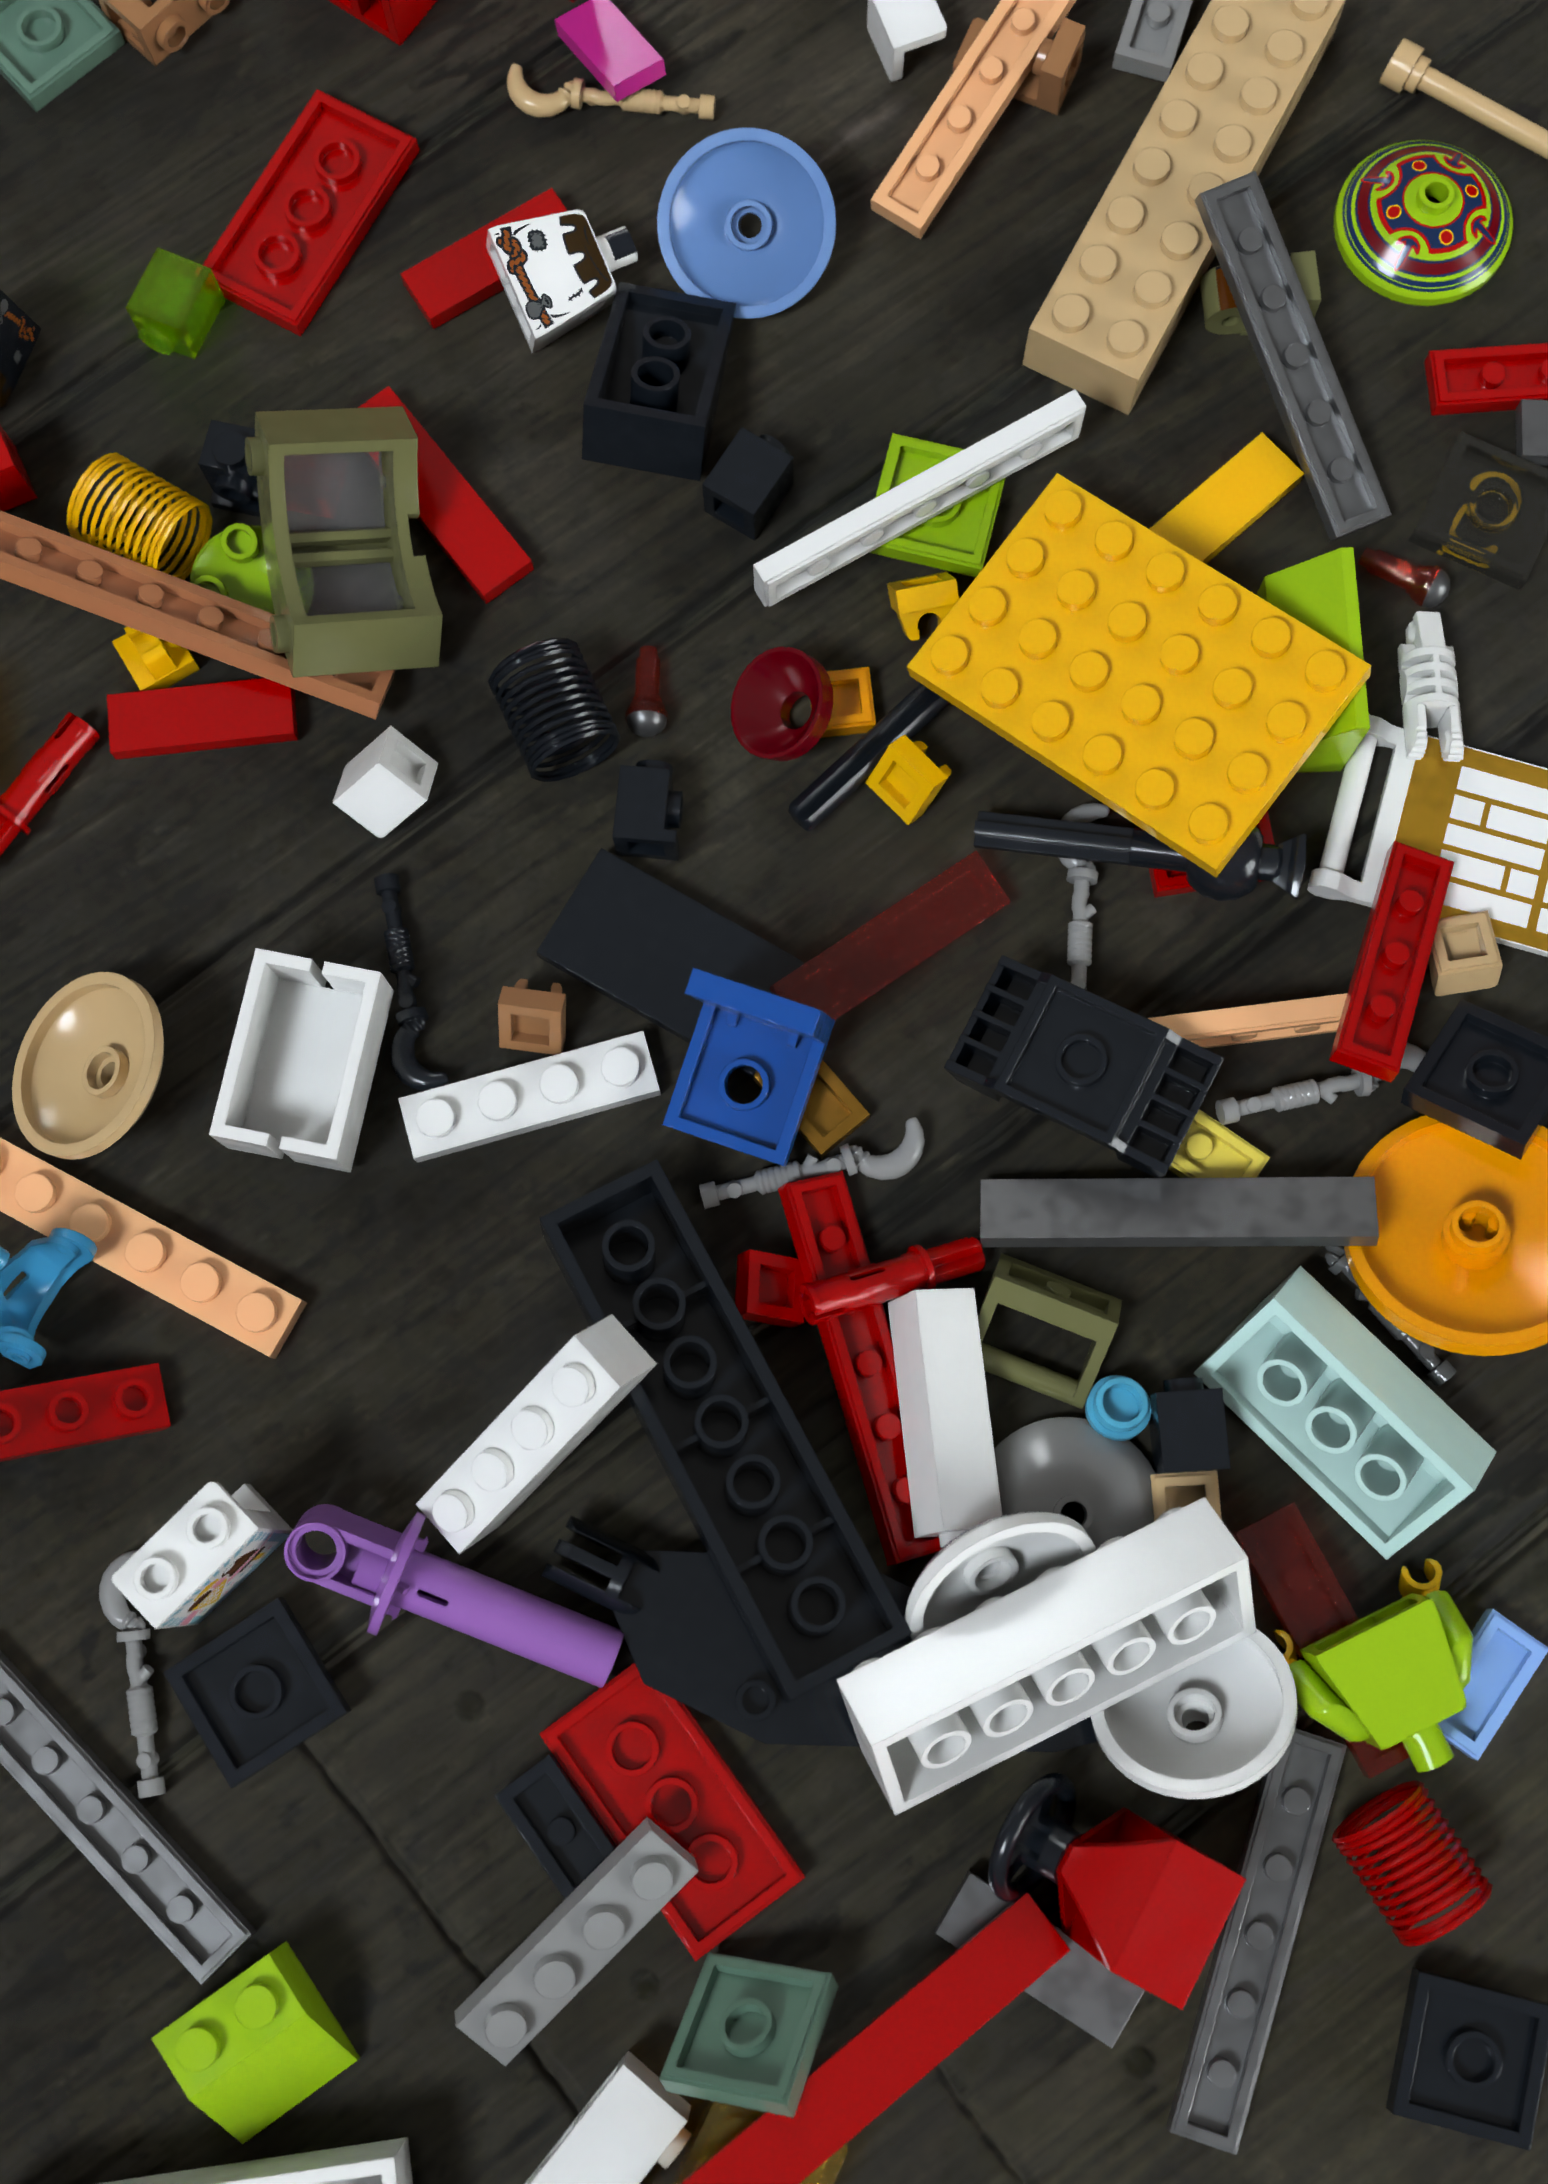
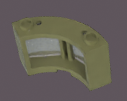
(340, 540)

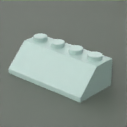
(1346, 1414)

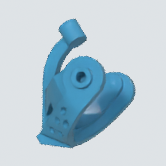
(47, 1268)

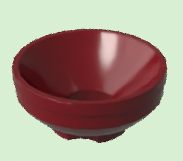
(765, 699)

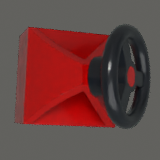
(1124, 1887)

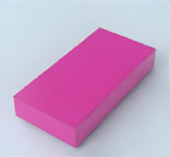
(610, 47)

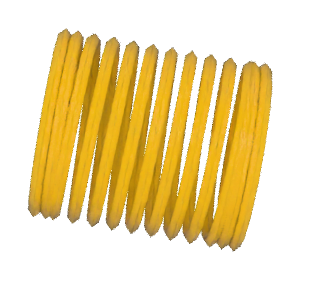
(116, 507)

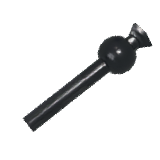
(1252, 862)

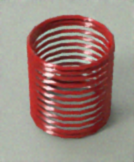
(1411, 1853)

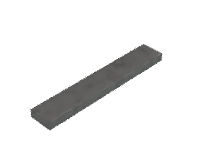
(1292, 355)
(1179, 1212)
(115, 1830)
(1256, 1944)

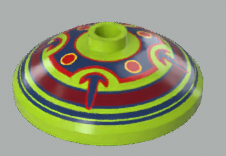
(1418, 247)

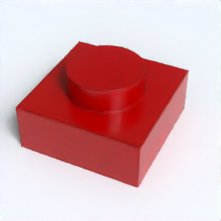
(769, 1288)

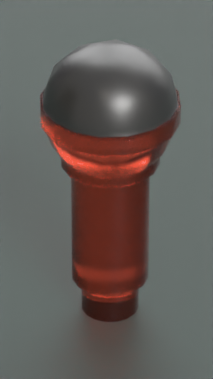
(1424, 584)
(646, 712)

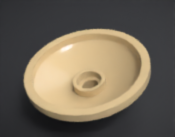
(88, 1065)

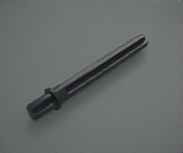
(860, 760)

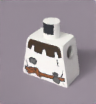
(557, 271)

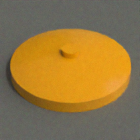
(1458, 1240)

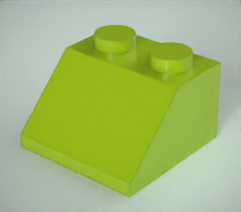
(256, 2045)

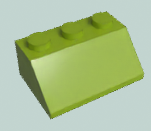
(1326, 600)

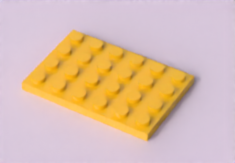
(1139, 673)

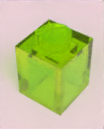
(175, 304)

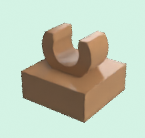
(532, 1018)

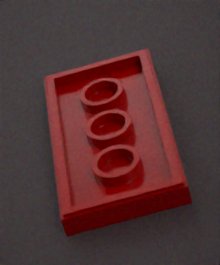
(309, 211)
(650, 1758)

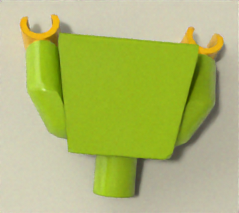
(1391, 1672)

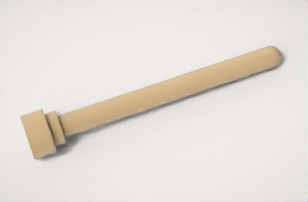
(1411, 71)

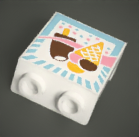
(201, 1555)

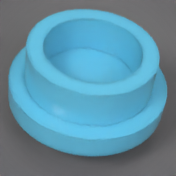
(1118, 1408)

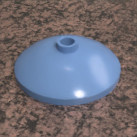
(711, 194)

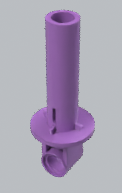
(397, 1573)

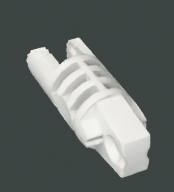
(1429, 689)

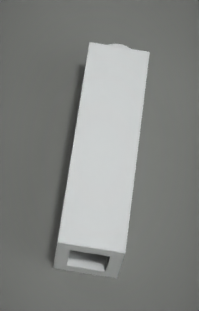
(944, 1412)

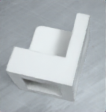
(902, 26)
(385, 782)

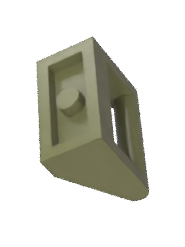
(1057, 1303)

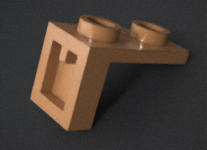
(160, 26)
(1052, 69)

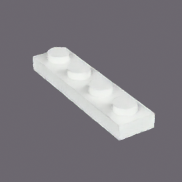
(529, 1096)

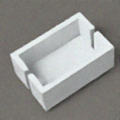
(302, 1060)

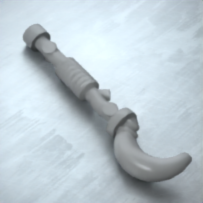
(1082, 875)
(1309, 1091)
(851, 1158)
(140, 1694)

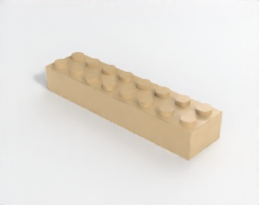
(1146, 237)

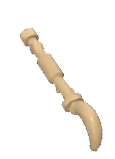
(576, 94)

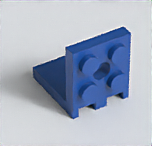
(754, 1030)

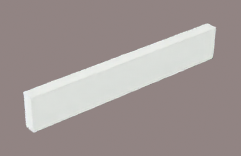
(919, 499)

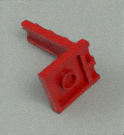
(82, 1411)

